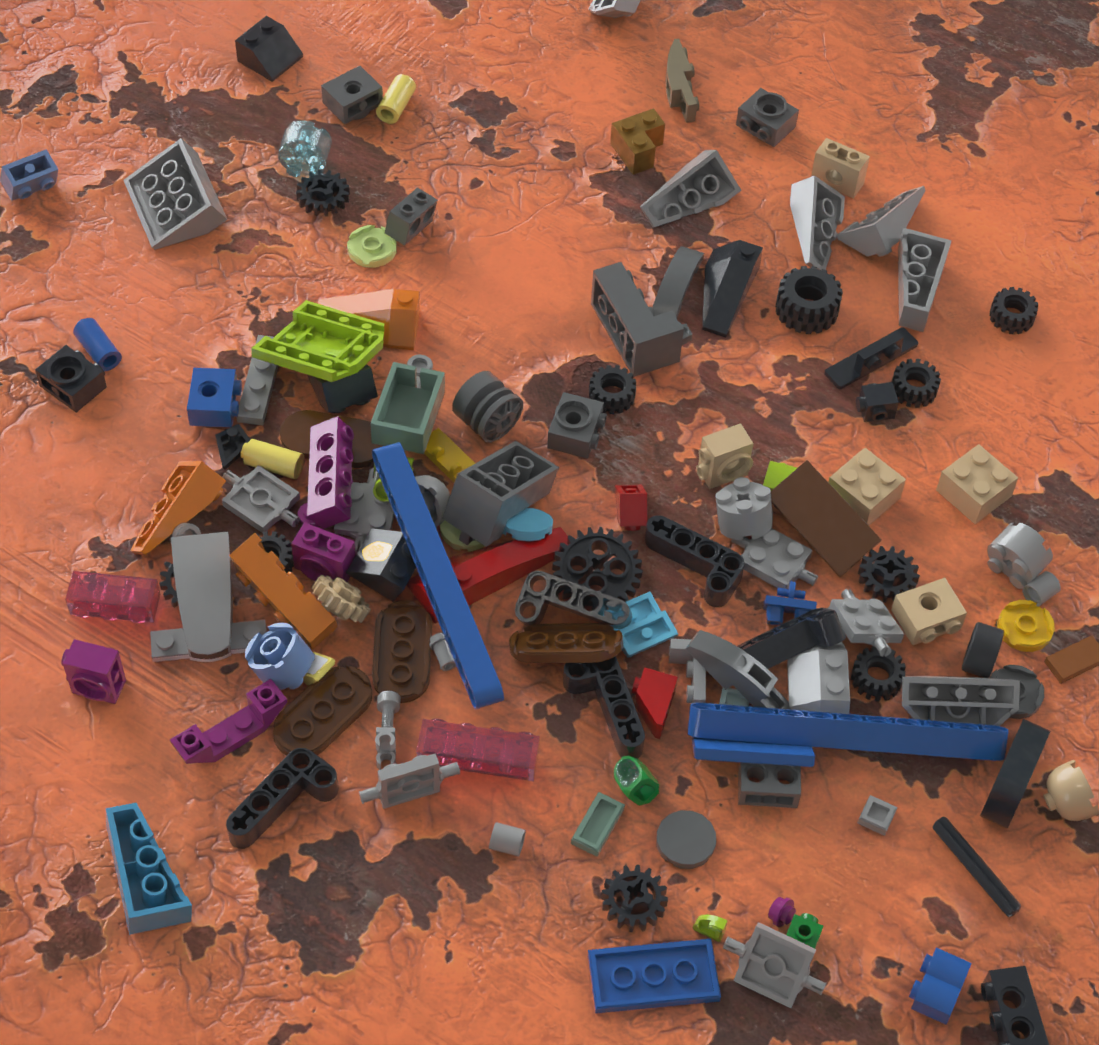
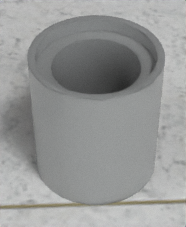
(1042, 588)
(507, 839)

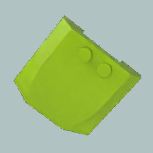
(323, 342)

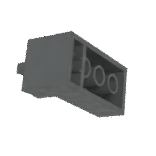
(640, 336)
(496, 491)

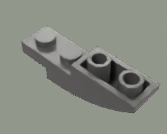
(735, 667)

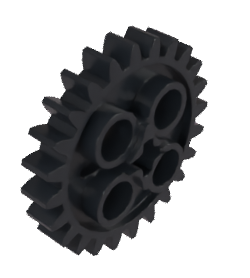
(580, 553)

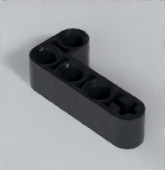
(666, 539)
(575, 605)
(791, 638)
(612, 705)
(1015, 773)
(248, 824)

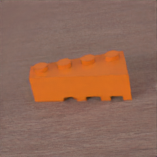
(282, 591)

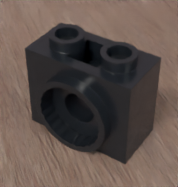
(71, 378)

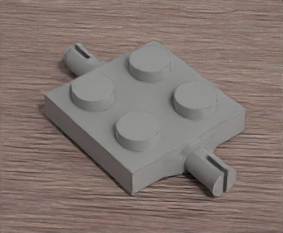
(261, 499)
(366, 512)
(776, 559)
(867, 621)
(409, 780)
(774, 965)

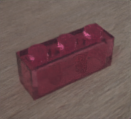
(113, 597)

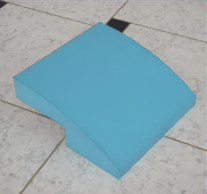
(648, 625)

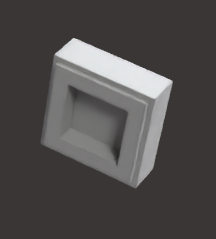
(877, 815)

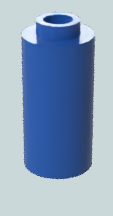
(97, 343)

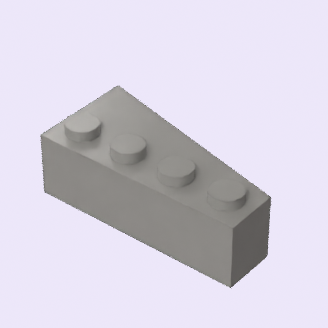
(919, 273)

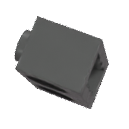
(410, 216)
(769, 790)

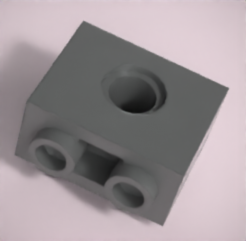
(352, 95)
(767, 116)
(576, 425)

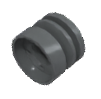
(487, 406)

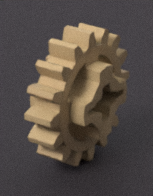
(341, 598)

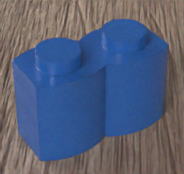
(940, 985)

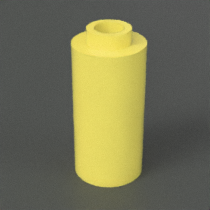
(396, 99)
(273, 458)

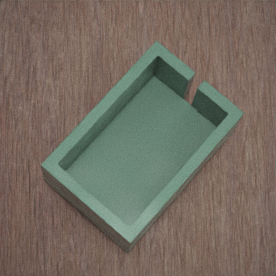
(405, 411)

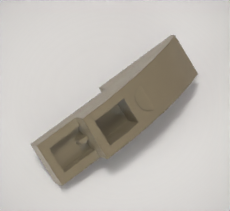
(678, 82)

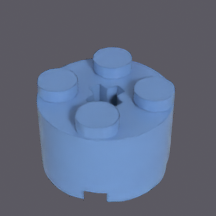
(279, 656)

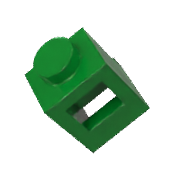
(805, 925)

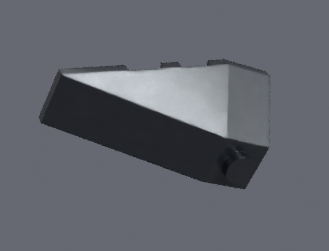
(727, 282)

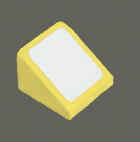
(318, 668)

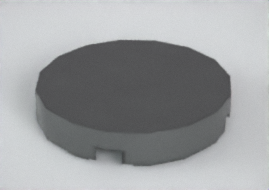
(1031, 690)
(686, 839)

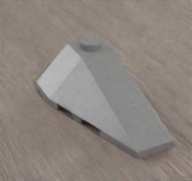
(696, 187)
(816, 214)
(883, 226)

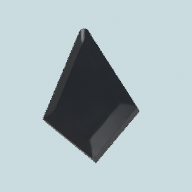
(230, 444)

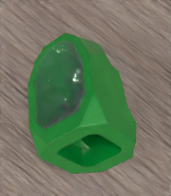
(636, 780)

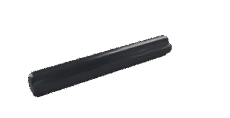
(977, 867)

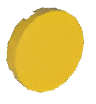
(1026, 626)

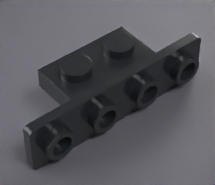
(871, 358)

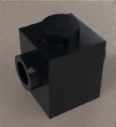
(877, 402)

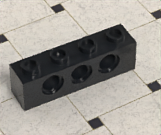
(1015, 986)

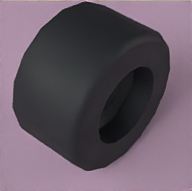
(982, 650)

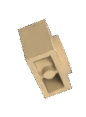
(840, 167)
(725, 456)
(923, 625)

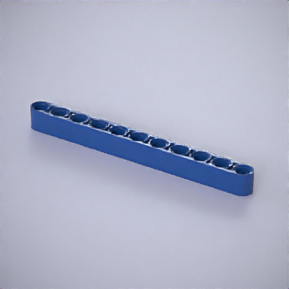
(438, 576)
(847, 731)

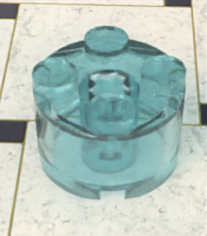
(304, 148)

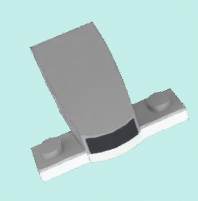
(204, 603)

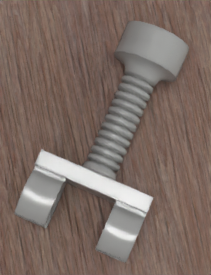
(385, 741)

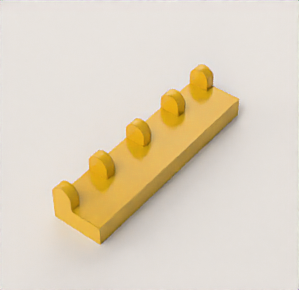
(446, 454)

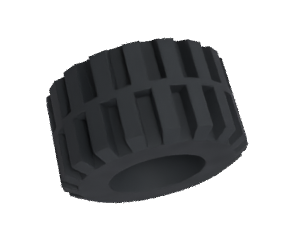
(811, 285)

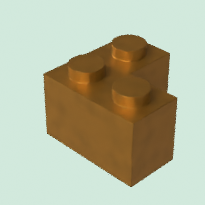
(637, 139)

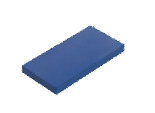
(752, 752)
(653, 975)

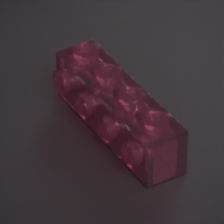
(480, 749)

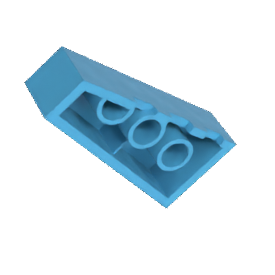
(145, 880)

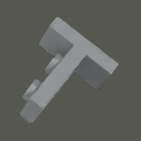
(679, 655)

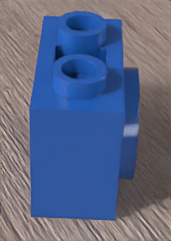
(213, 397)

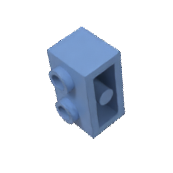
(29, 175)

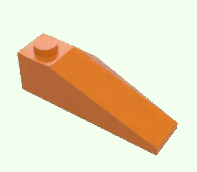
(393, 307)
(187, 493)

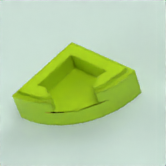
(711, 926)

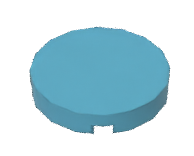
(529, 525)

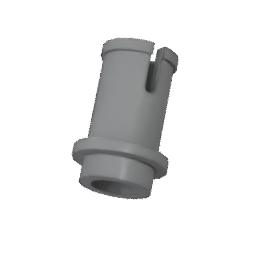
(442, 652)

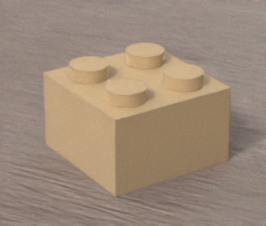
(976, 484)
(868, 485)

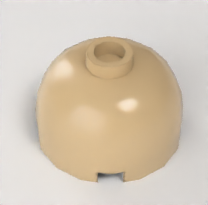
(1070, 793)

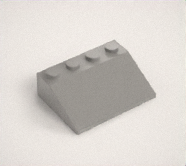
(174, 197)

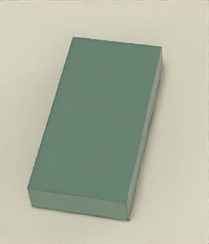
(597, 824)

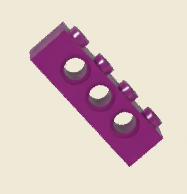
(330, 473)

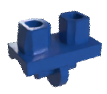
(776, 606)

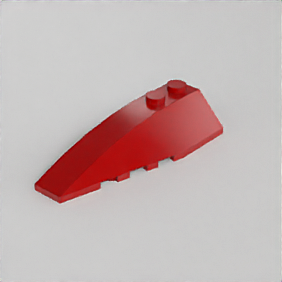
(494, 567)

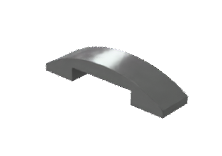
(677, 280)

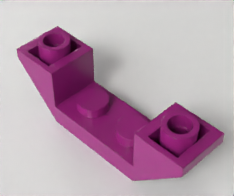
(233, 732)

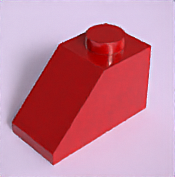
(631, 506)
(654, 698)

